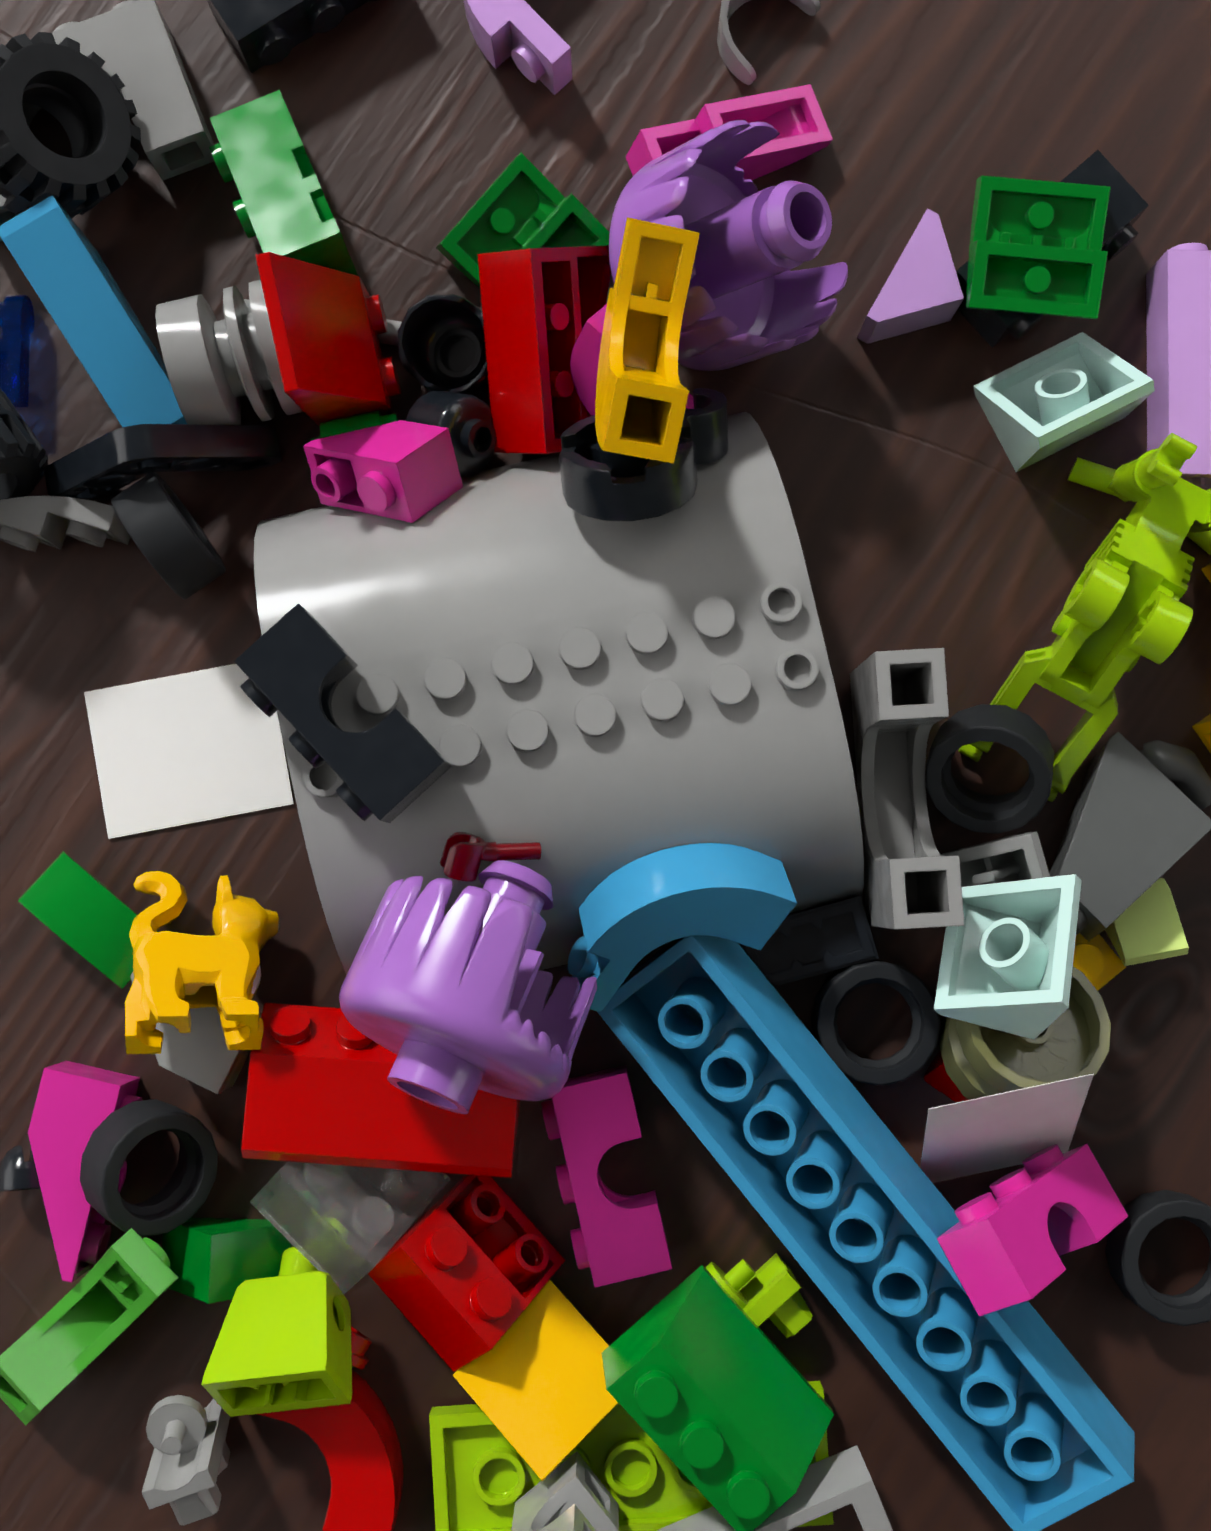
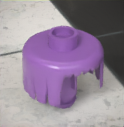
(741, 283)
(466, 990)

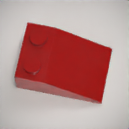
(327, 339)

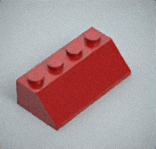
(326, 1099)

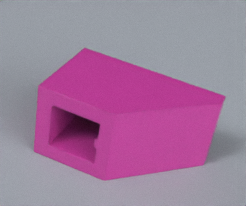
(385, 469)

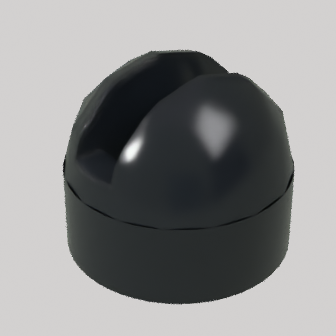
(16, 1173)

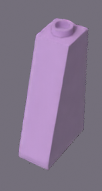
(1181, 354)

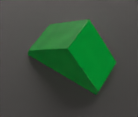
(221, 1254)

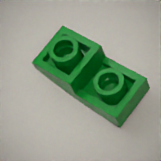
(84, 916)

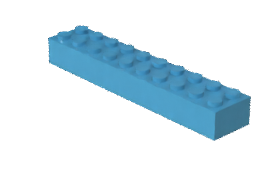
(868, 1230)

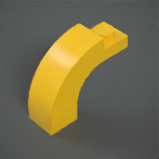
(637, 377)

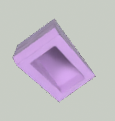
(920, 288)

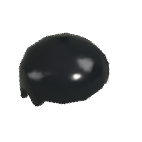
(444, 344)

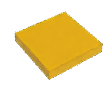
(543, 1381)

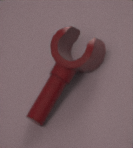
(466, 851)

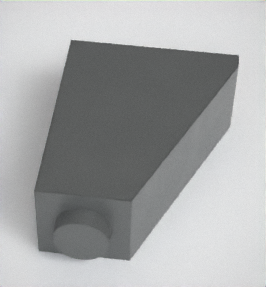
(1124, 833)

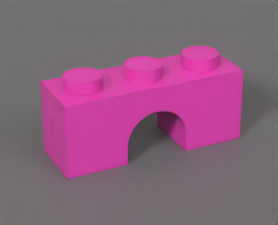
(618, 1233)
(1012, 1241)

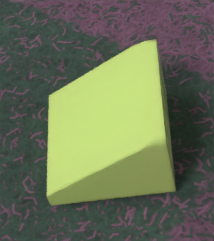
(1149, 928)

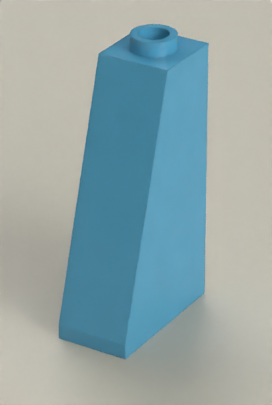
(92, 314)

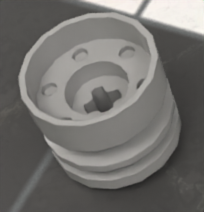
(223, 359)

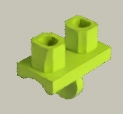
(766, 1293)

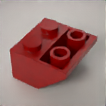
(467, 1269)

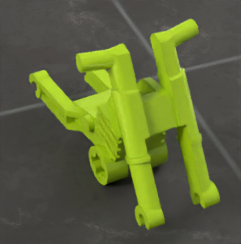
(1122, 600)

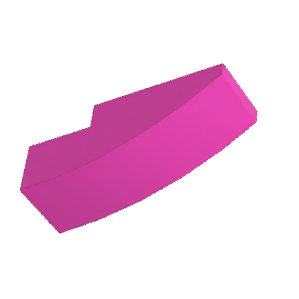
(790, 111)

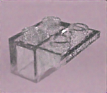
(345, 1214)

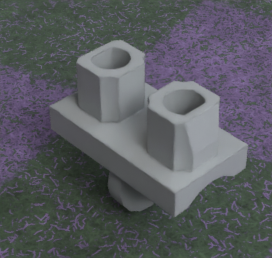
(186, 1457)

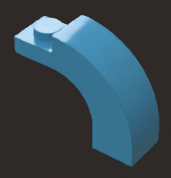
(675, 896)

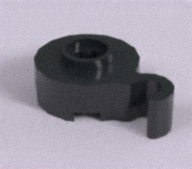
(637, 488)

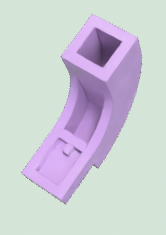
(517, 31)

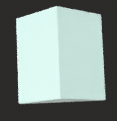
(1060, 398)
(1011, 955)

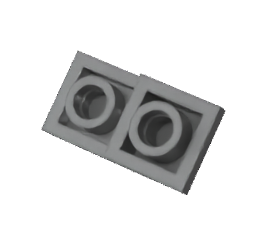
(50, 518)

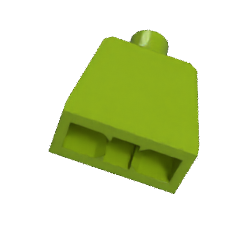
(283, 1343)

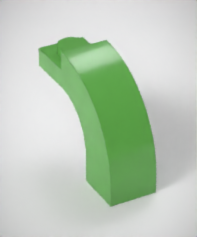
(83, 1324)

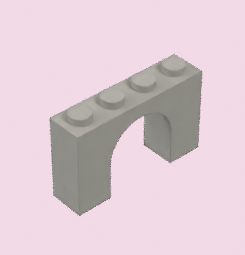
(145, 57)
(893, 709)

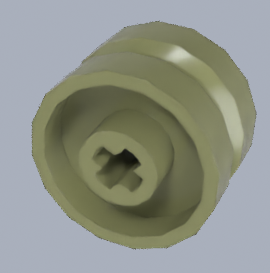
(997, 1062)

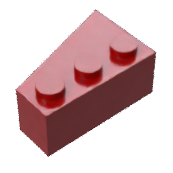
(531, 320)

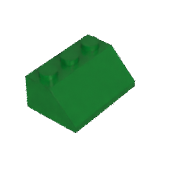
(718, 1400)

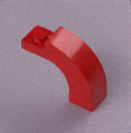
(360, 1456)

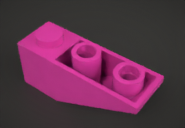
(66, 1112)

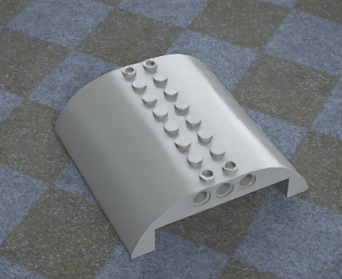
(577, 681)

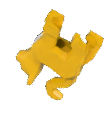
(195, 971)

